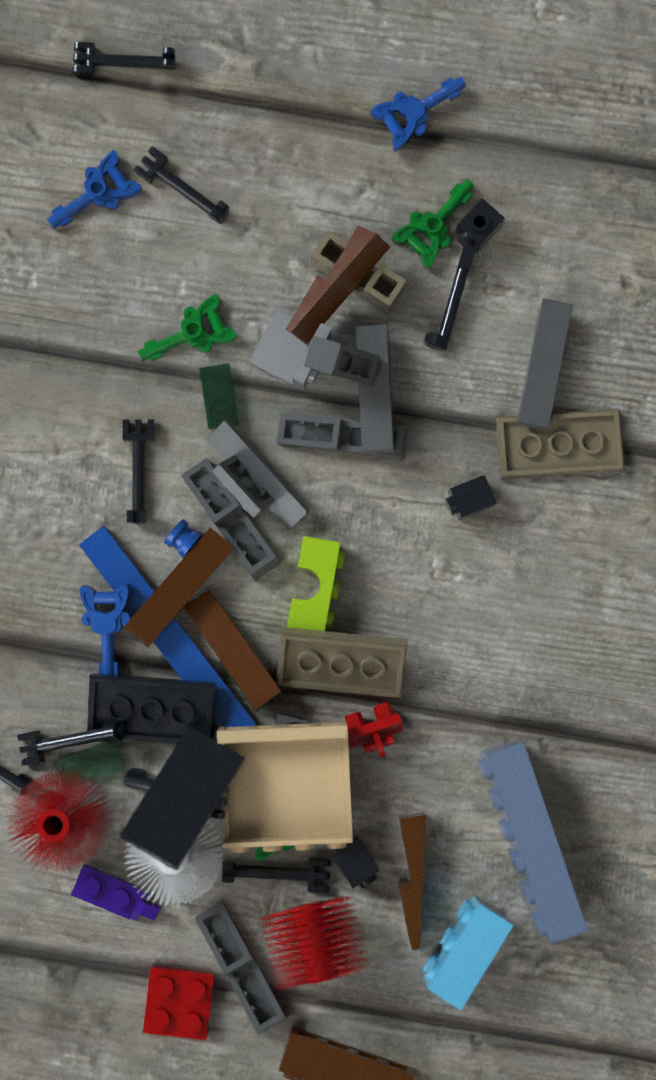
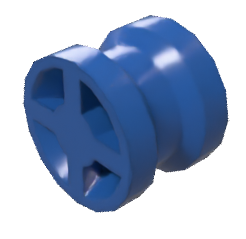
(183, 538)

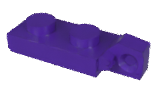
(113, 894)

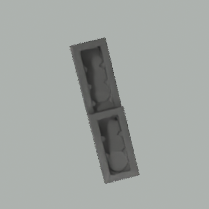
(544, 364)
(377, 399)
(333, 435)
(230, 520)
(241, 968)

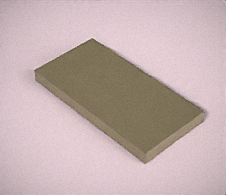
(571, 446)
(341, 662)

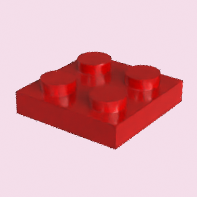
(178, 1002)

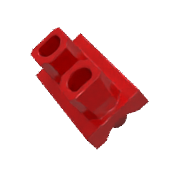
(375, 734)

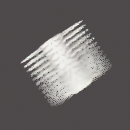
(171, 879)

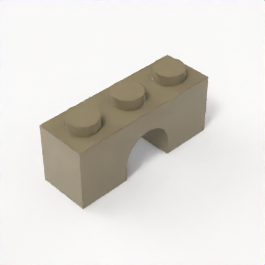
(379, 287)

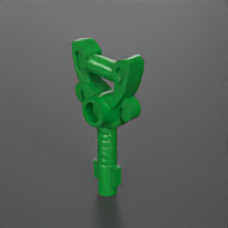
(432, 226)
(193, 332)

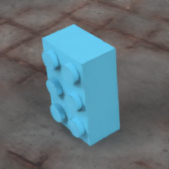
(466, 951)

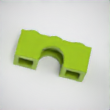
(322, 559)

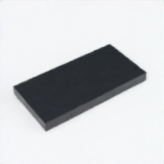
(151, 707)
(182, 798)

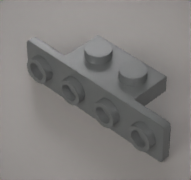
(253, 479)

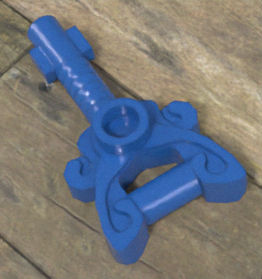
(413, 111)
(98, 191)
(106, 623)

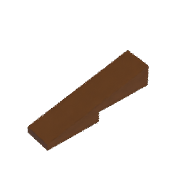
(326, 295)
(179, 587)
(232, 650)
(411, 890)

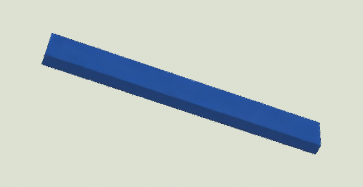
(173, 641)

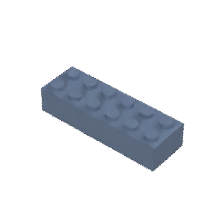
(533, 841)

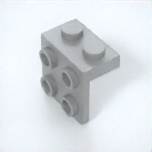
(284, 354)

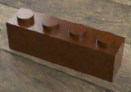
(321, 1058)

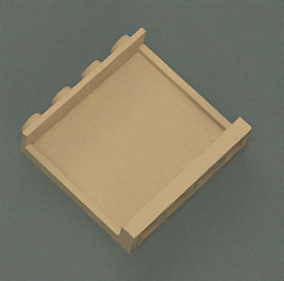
(288, 787)

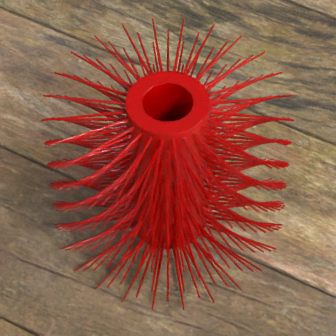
(48, 826)
(315, 944)

